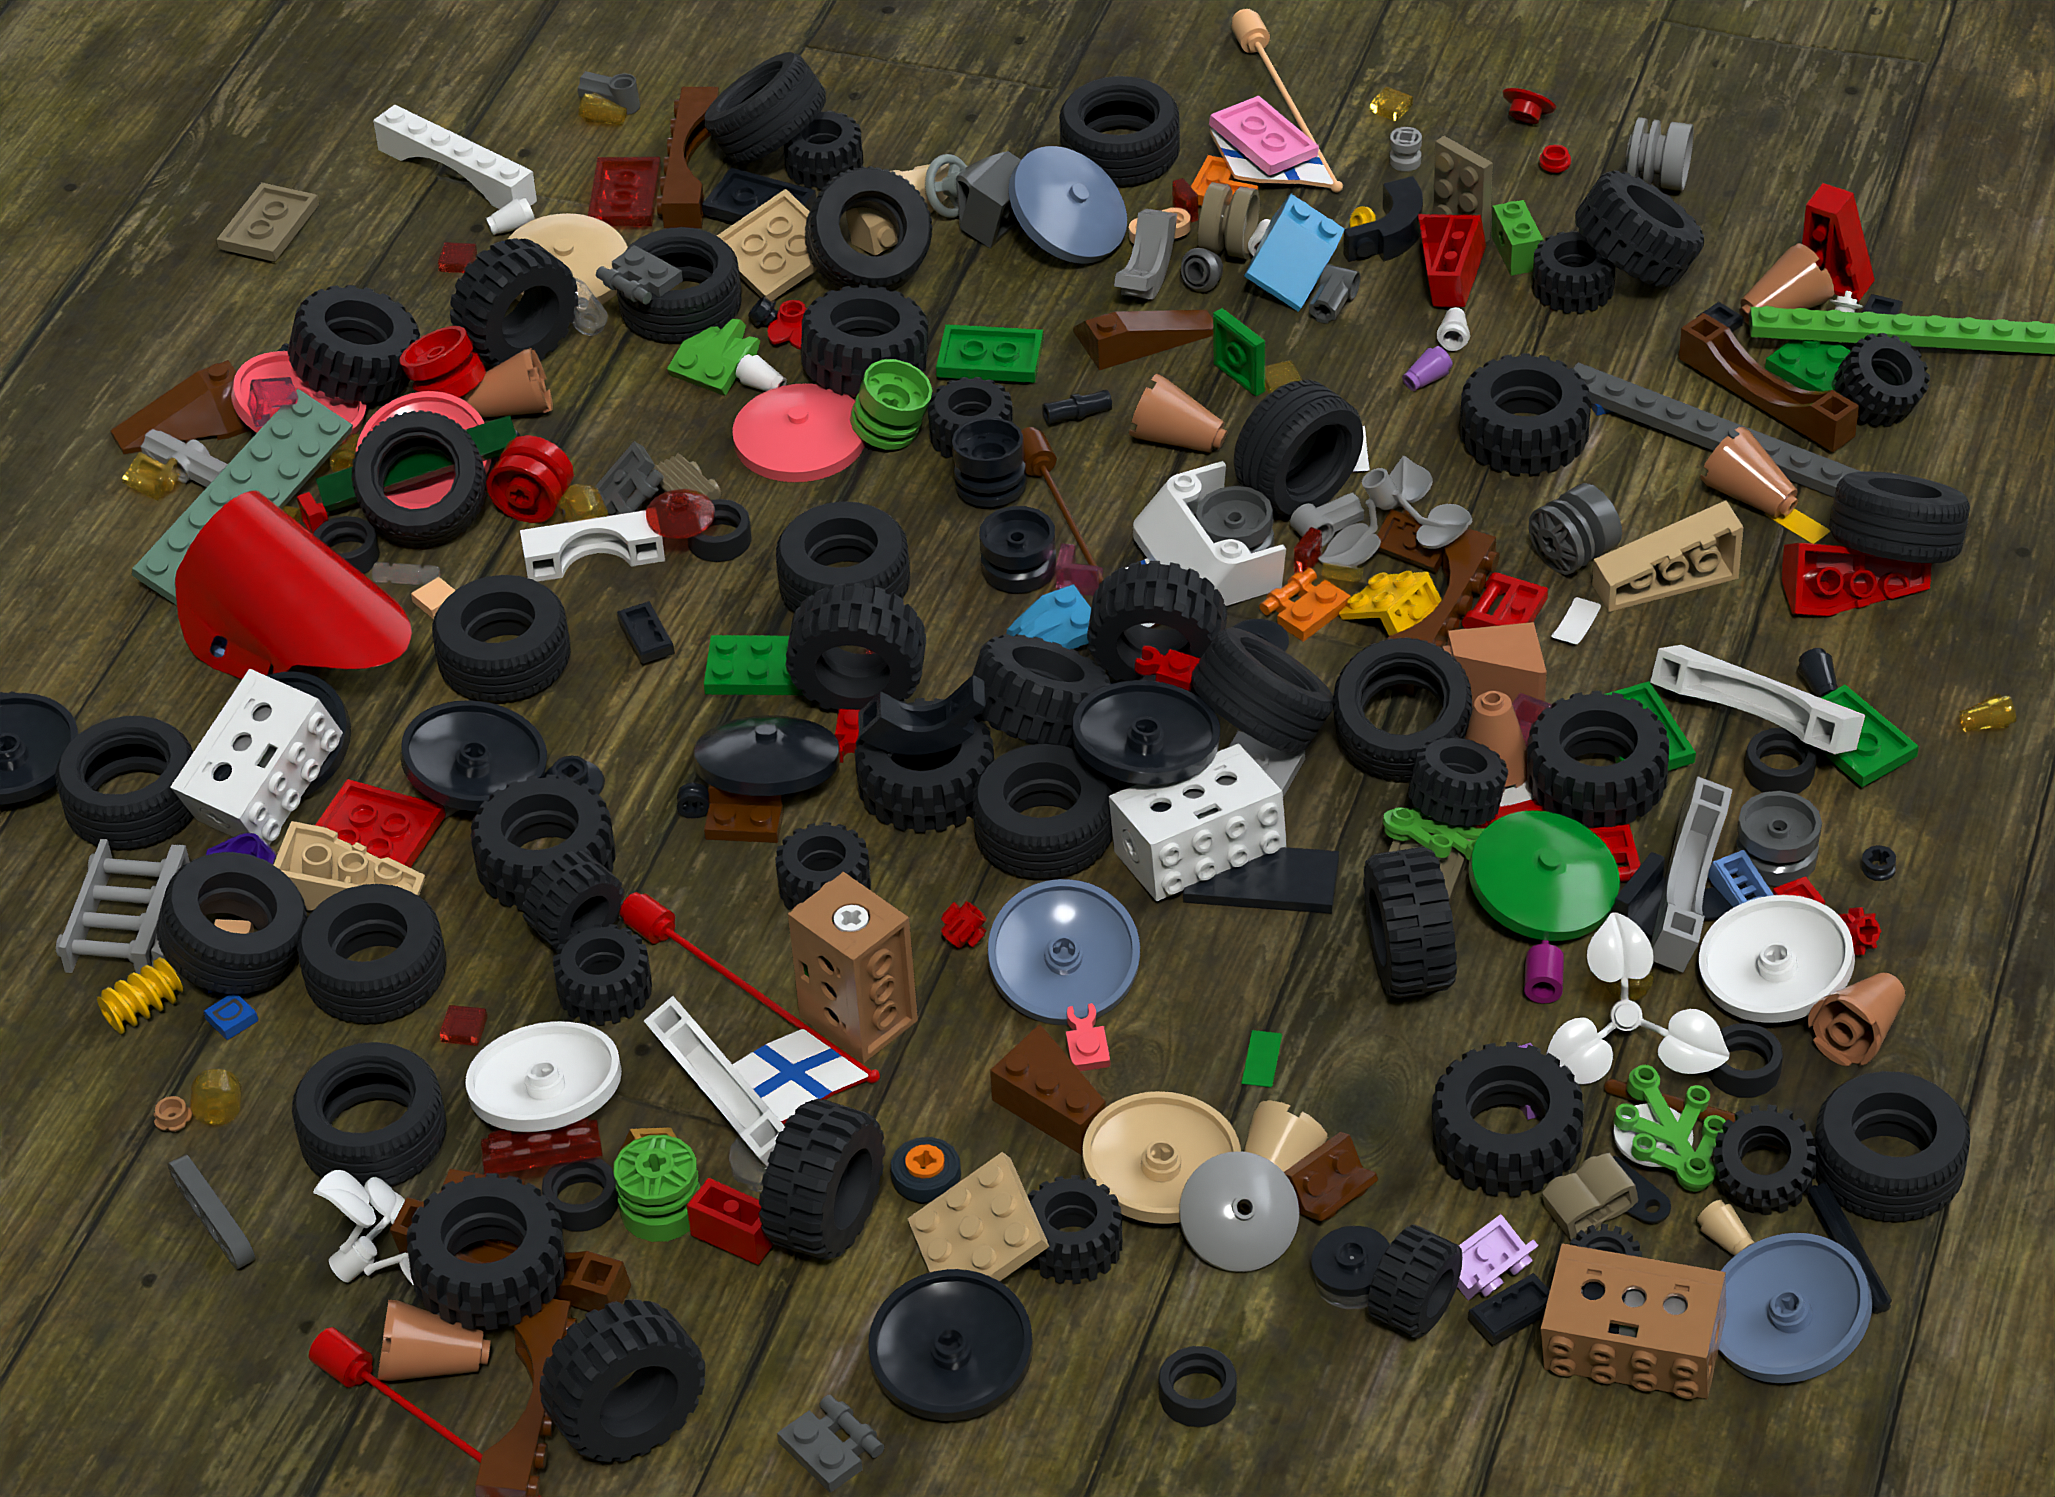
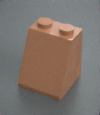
(1500, 659)

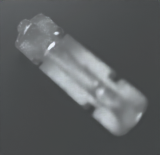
(404, 573)

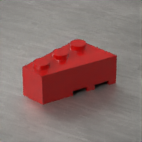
(1837, 238)
(1452, 255)

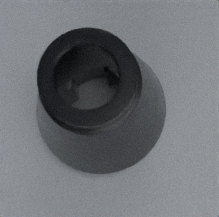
(1818, 671)

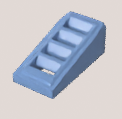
(1741, 864)

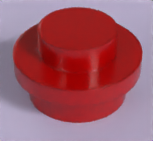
(1555, 159)

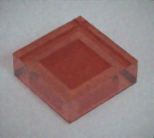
(1185, 198)
(456, 256)
(1308, 550)
(463, 1025)

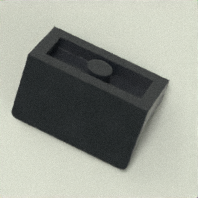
(1642, 894)

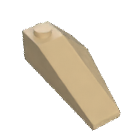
(872, 229)

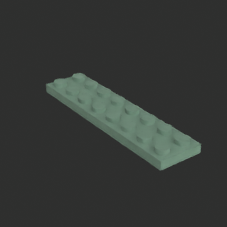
(272, 462)

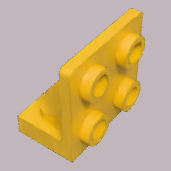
(1395, 599)

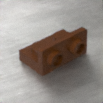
(1400, 541)
(743, 817)
(1329, 1178)

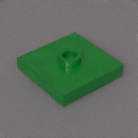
(1239, 352)

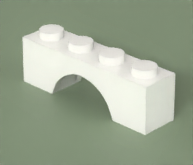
(555, 547)

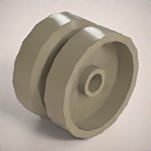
(1228, 219)

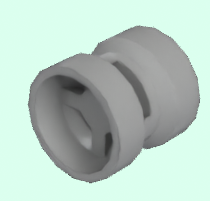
(1405, 149)

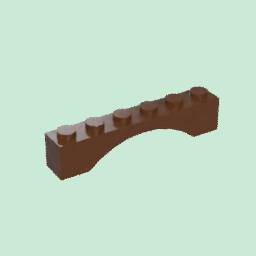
(679, 189)
(1717, 354)
(1465, 570)
(588, 1277)
(513, 1462)

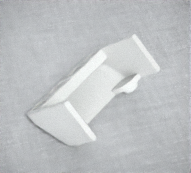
(1171, 533)

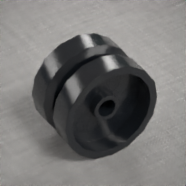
(1018, 549)

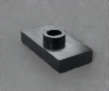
(645, 632)
(1510, 1309)

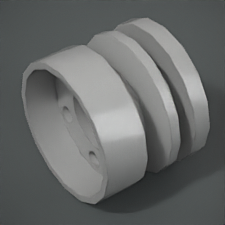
(1660, 153)

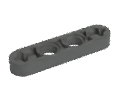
(211, 1212)

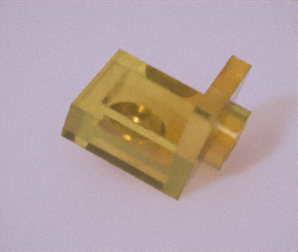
(151, 476)

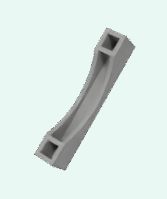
(1680, 907)

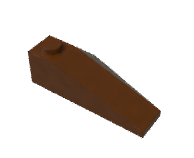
(1137, 334)
(188, 411)

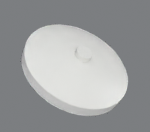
(1776, 958)
(543, 1076)

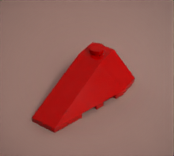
(1838, 578)

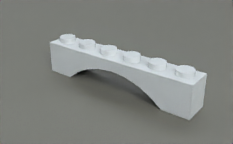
(497, 178)
(1801, 713)
(716, 1077)

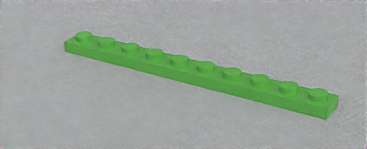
(1916, 330)

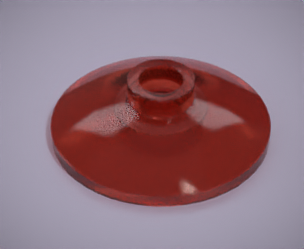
(680, 513)

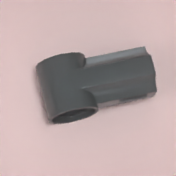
(619, 89)
(1335, 288)

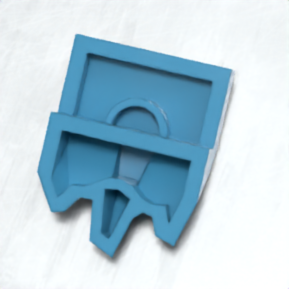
(1057, 618)

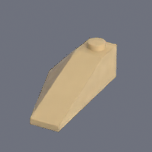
(326, 865)

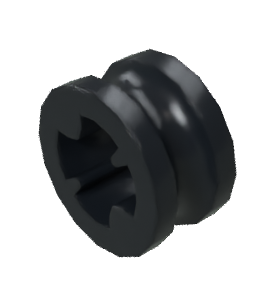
(693, 800)
(1881, 854)

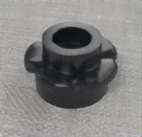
(763, 311)

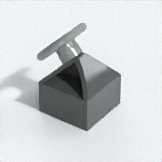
(977, 194)

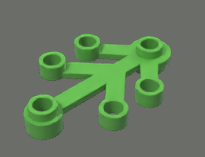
(1407, 824)
(1692, 1168)

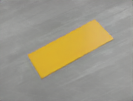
(1802, 525)

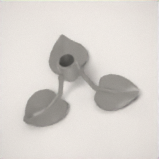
(1403, 486)

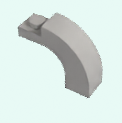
(1149, 256)

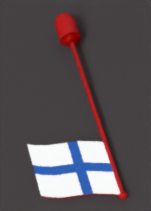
(782, 1071)

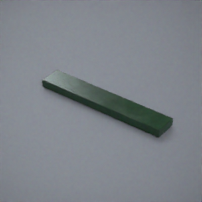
(417, 465)

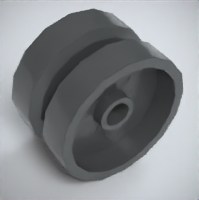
(1238, 515)
(1780, 835)

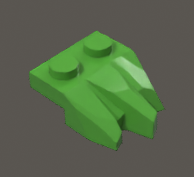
(713, 356)

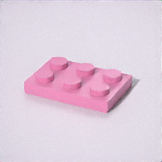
(1263, 135)

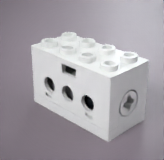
(257, 758)
(1198, 824)

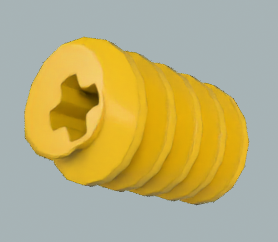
(139, 993)

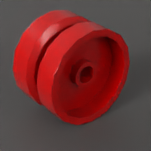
(443, 362)
(530, 479)

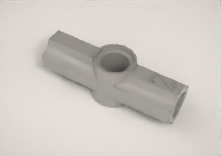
(192, 457)

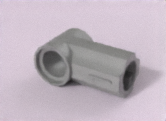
(1328, 517)

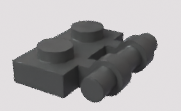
(640, 275)
(624, 476)
(821, 1451)

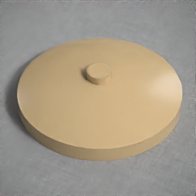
(580, 244)
(1151, 1147)

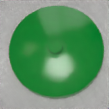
(1544, 875)

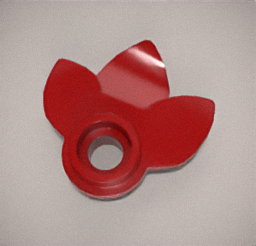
(788, 324)

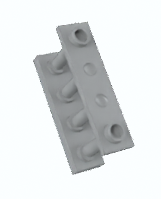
(94, 889)

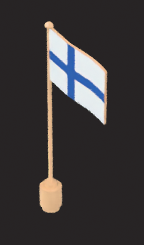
(1316, 172)

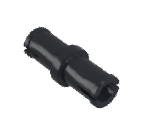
(1077, 406)

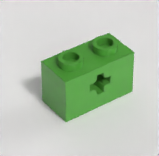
(1515, 236)

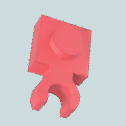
(1086, 1043)

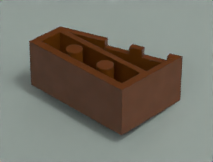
(1046, 1089)

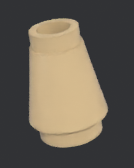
(1724, 1227)

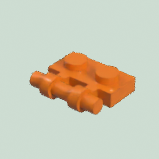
(1310, 612)

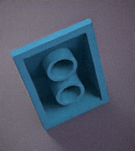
(1294, 252)

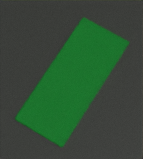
(1262, 1058)

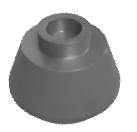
(1201, 269)

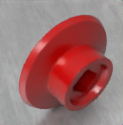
(1527, 105)

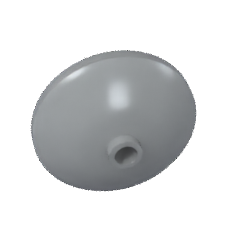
(1217, 1228)

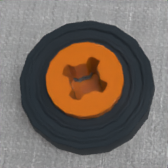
(940, 1171)

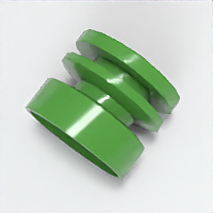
(890, 404)
(654, 1185)

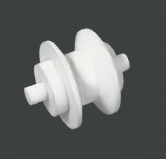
(1846, 303)

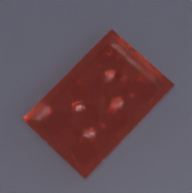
(625, 190)
(526, 1150)

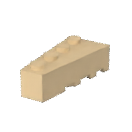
(1672, 560)

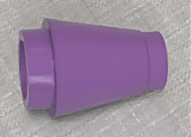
(1428, 368)

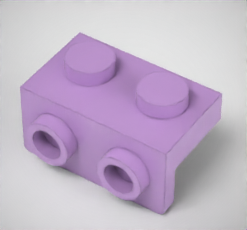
(1490, 1255)

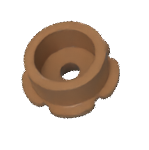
(172, 1114)

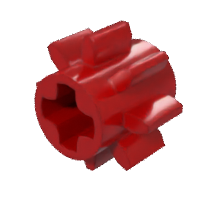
(963, 924)
(1862, 928)

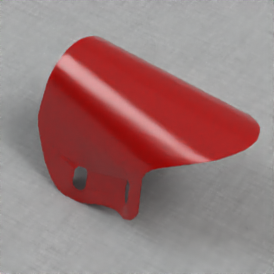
(280, 597)

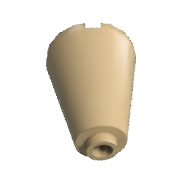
(1282, 1136)

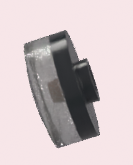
(1346, 1265)

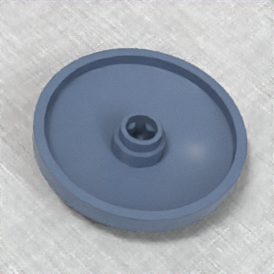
(1067, 204)
(1063, 949)
(1793, 1308)

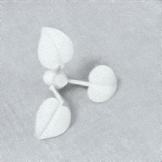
(1623, 952)
(353, 1200)

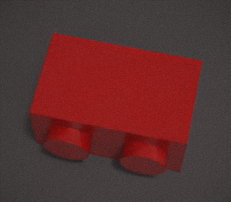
(728, 1221)

